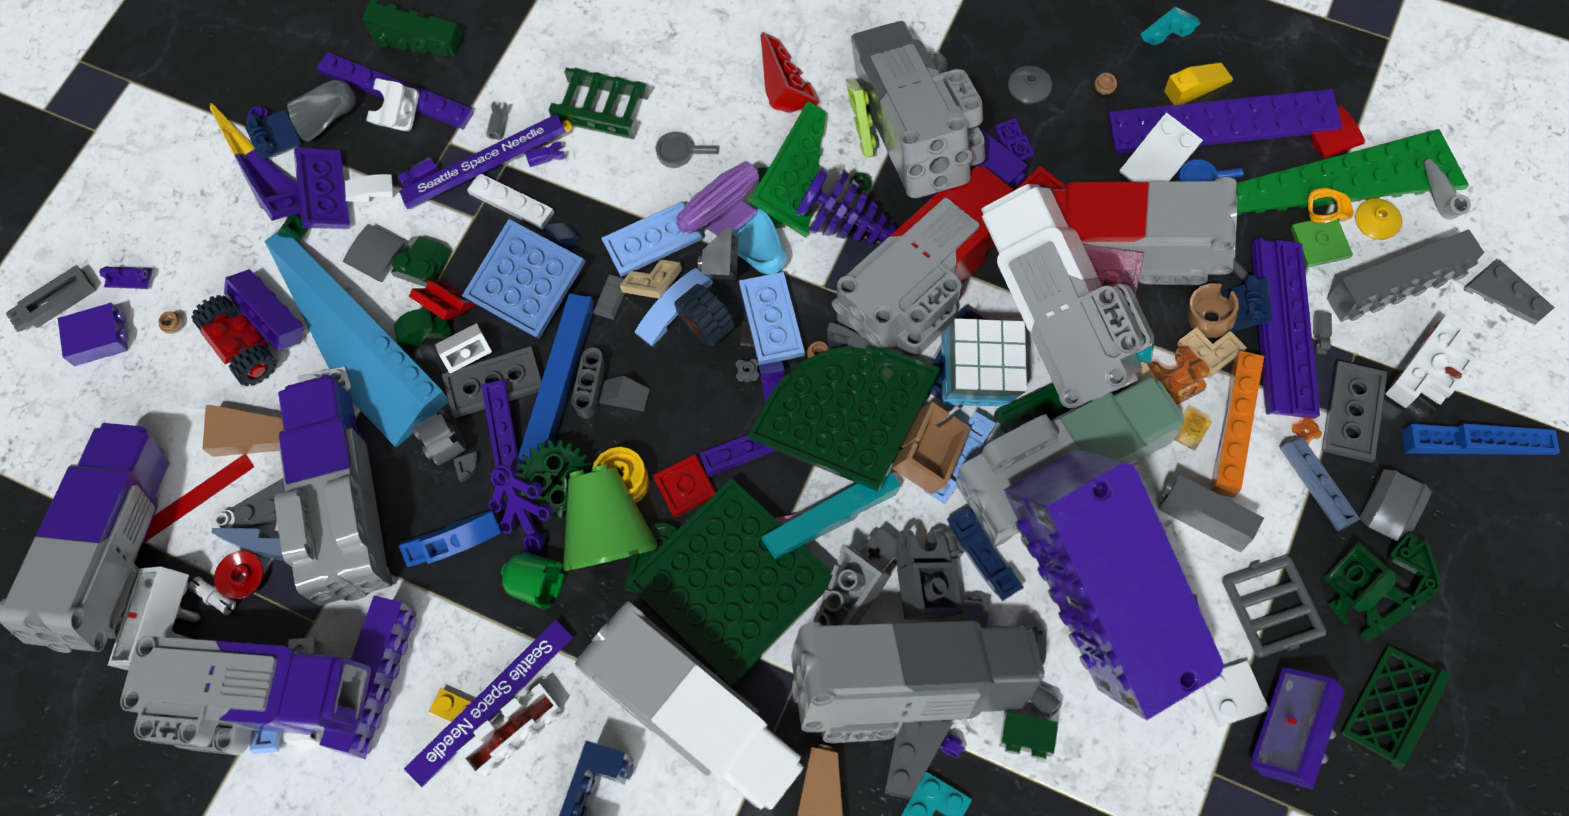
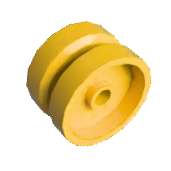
(630, 469)

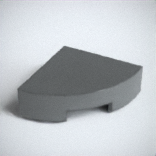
(466, 465)

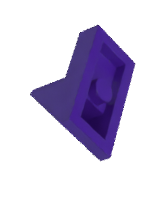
(771, 375)

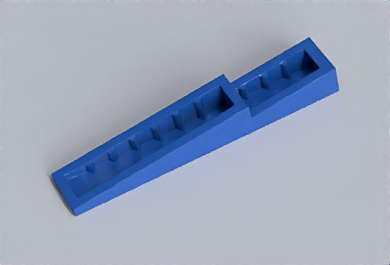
(1479, 440)

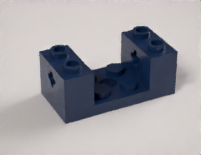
(594, 761)

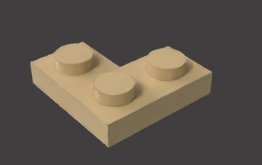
(652, 284)
(1213, 355)

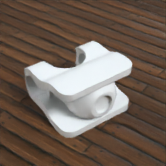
(398, 105)

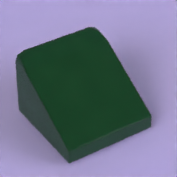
(292, 228)

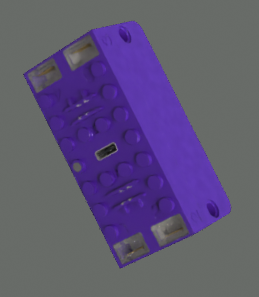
(1115, 581)

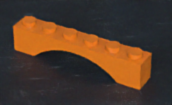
(1234, 446)

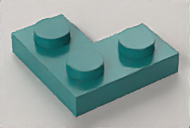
(1174, 21)
(936, 795)

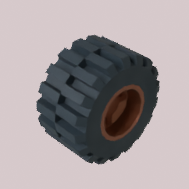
(704, 314)

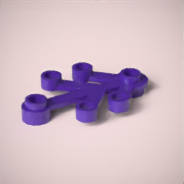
(518, 505)

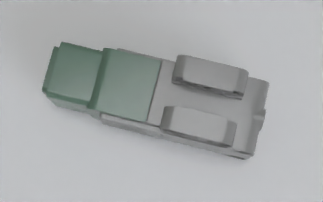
(1112, 426)

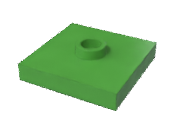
(1321, 242)

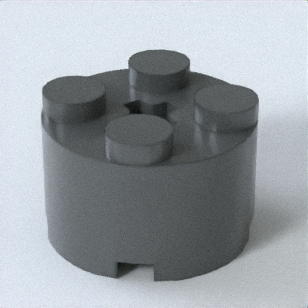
(440, 438)

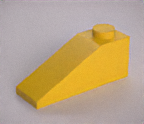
(1196, 82)

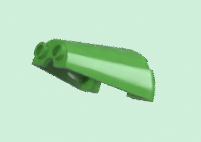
(602, 520)

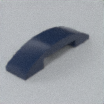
(983, 555)

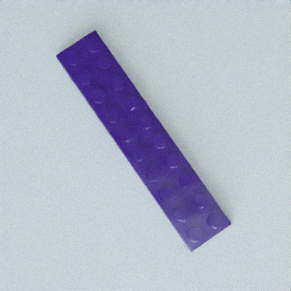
(1232, 119)

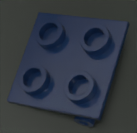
(271, 134)
(1253, 303)

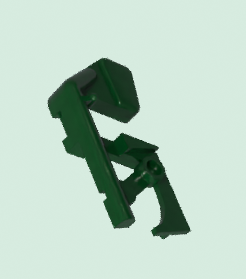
(1415, 557)

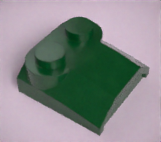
(421, 261)
(1361, 578)

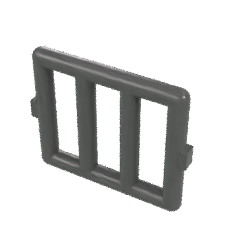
(1252, 627)

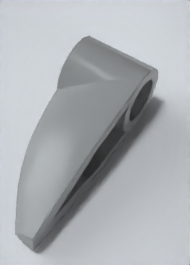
(1445, 193)

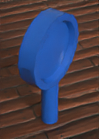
(1204, 171)

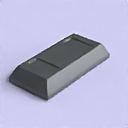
(610, 298)

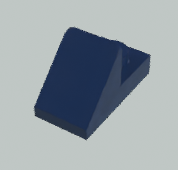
(561, 234)

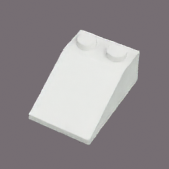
(1161, 152)

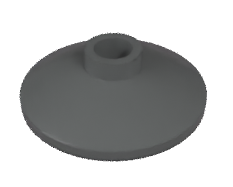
(1028, 91)

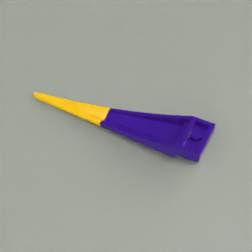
(270, 186)

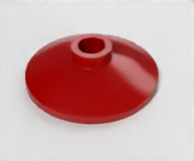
(230, 570)

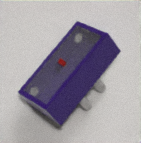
(1298, 728)

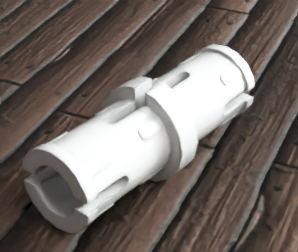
(211, 595)

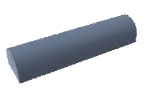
(1319, 483)

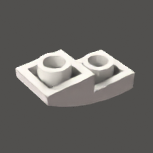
(363, 187)

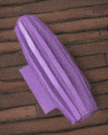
(720, 202)

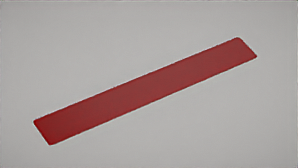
(198, 495)

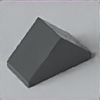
(624, 393)

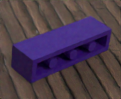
(263, 309)

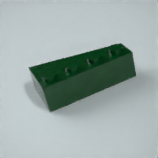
(411, 30)

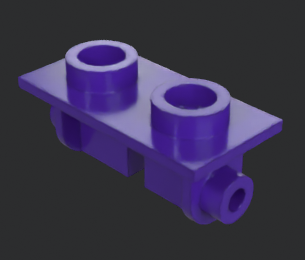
(126, 277)

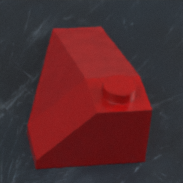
(783, 79)

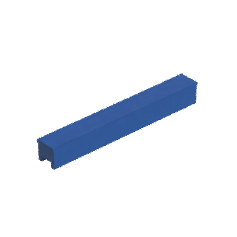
(558, 374)

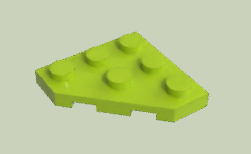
(858, 99)

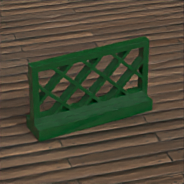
(1420, 712)

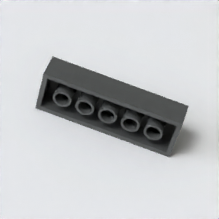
(1405, 276)

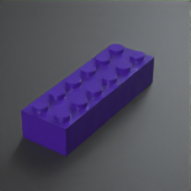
(381, 648)

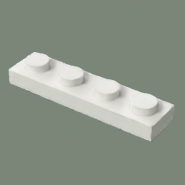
(510, 201)

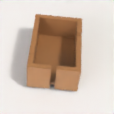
(930, 449)

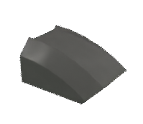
(1394, 504)

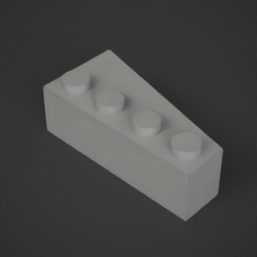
(851, 590)

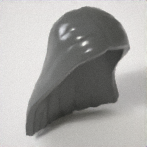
(319, 107)

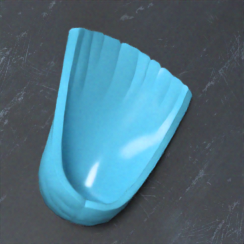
(761, 244)

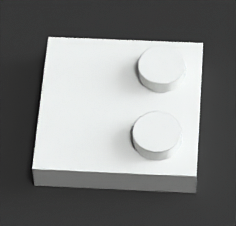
(1234, 695)

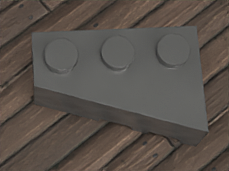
(912, 755)

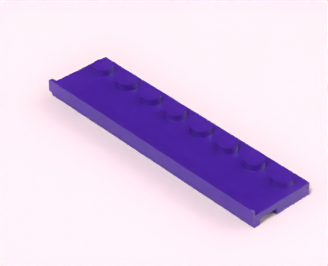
(1287, 339)

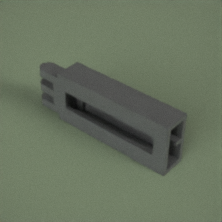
(60, 293)

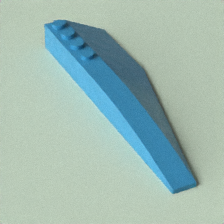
(381, 375)

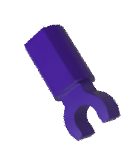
(545, 154)
(418, 172)

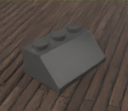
(720, 256)

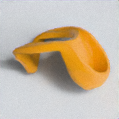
(1344, 207)

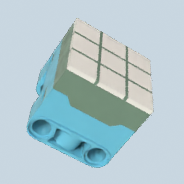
(983, 362)

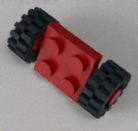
(234, 340)

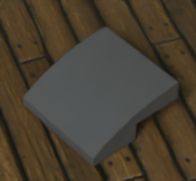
(373, 252)

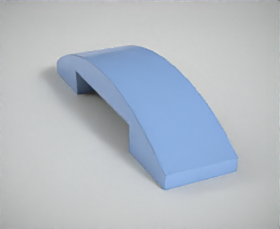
(663, 311)
(979, 433)

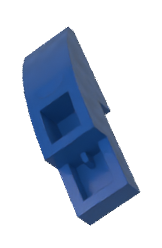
(450, 540)

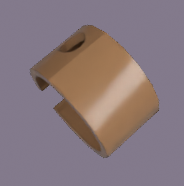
(1207, 300)

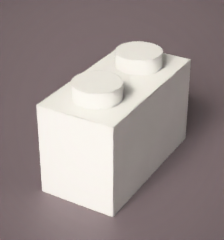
(463, 348)

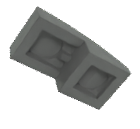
(845, 336)

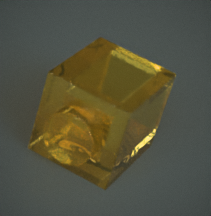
(1192, 430)

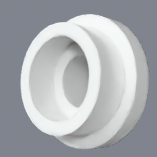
(218, 516)

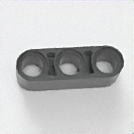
(585, 373)

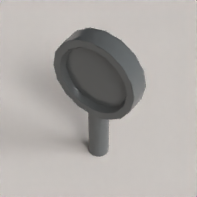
(676, 149)

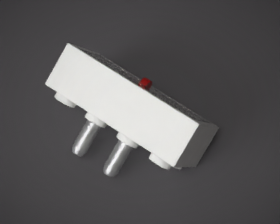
(151, 611)

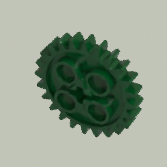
(537, 465)

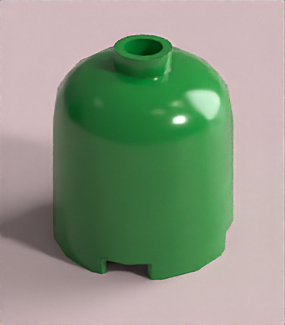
(532, 579)

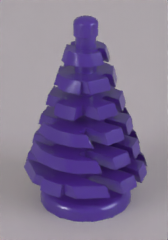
(841, 209)

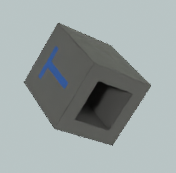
(975, 610)

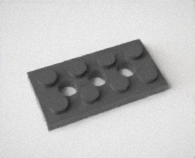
(482, 372)
(1339, 417)

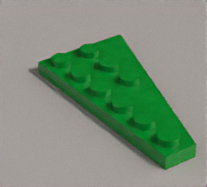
(793, 171)

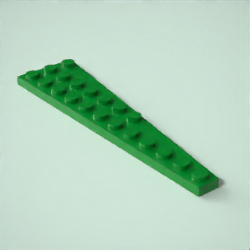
(1361, 175)

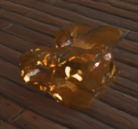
(1186, 379)

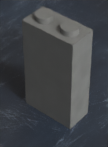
(1210, 513)

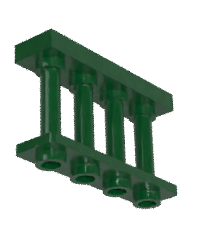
(602, 121)

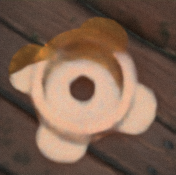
(1311, 426)

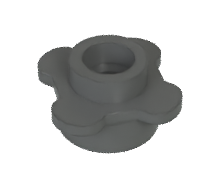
(745, 376)

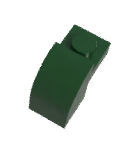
(420, 324)

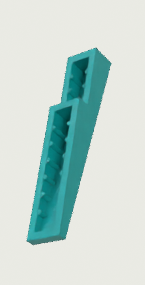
(828, 516)

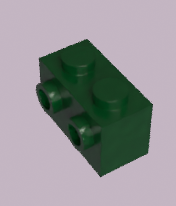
(1028, 735)

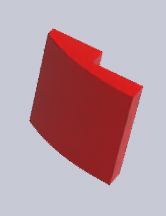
(1336, 141)
(441, 299)

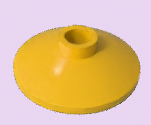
(1375, 226)

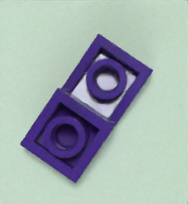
(1013, 139)

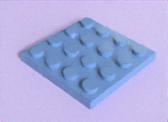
(524, 278)

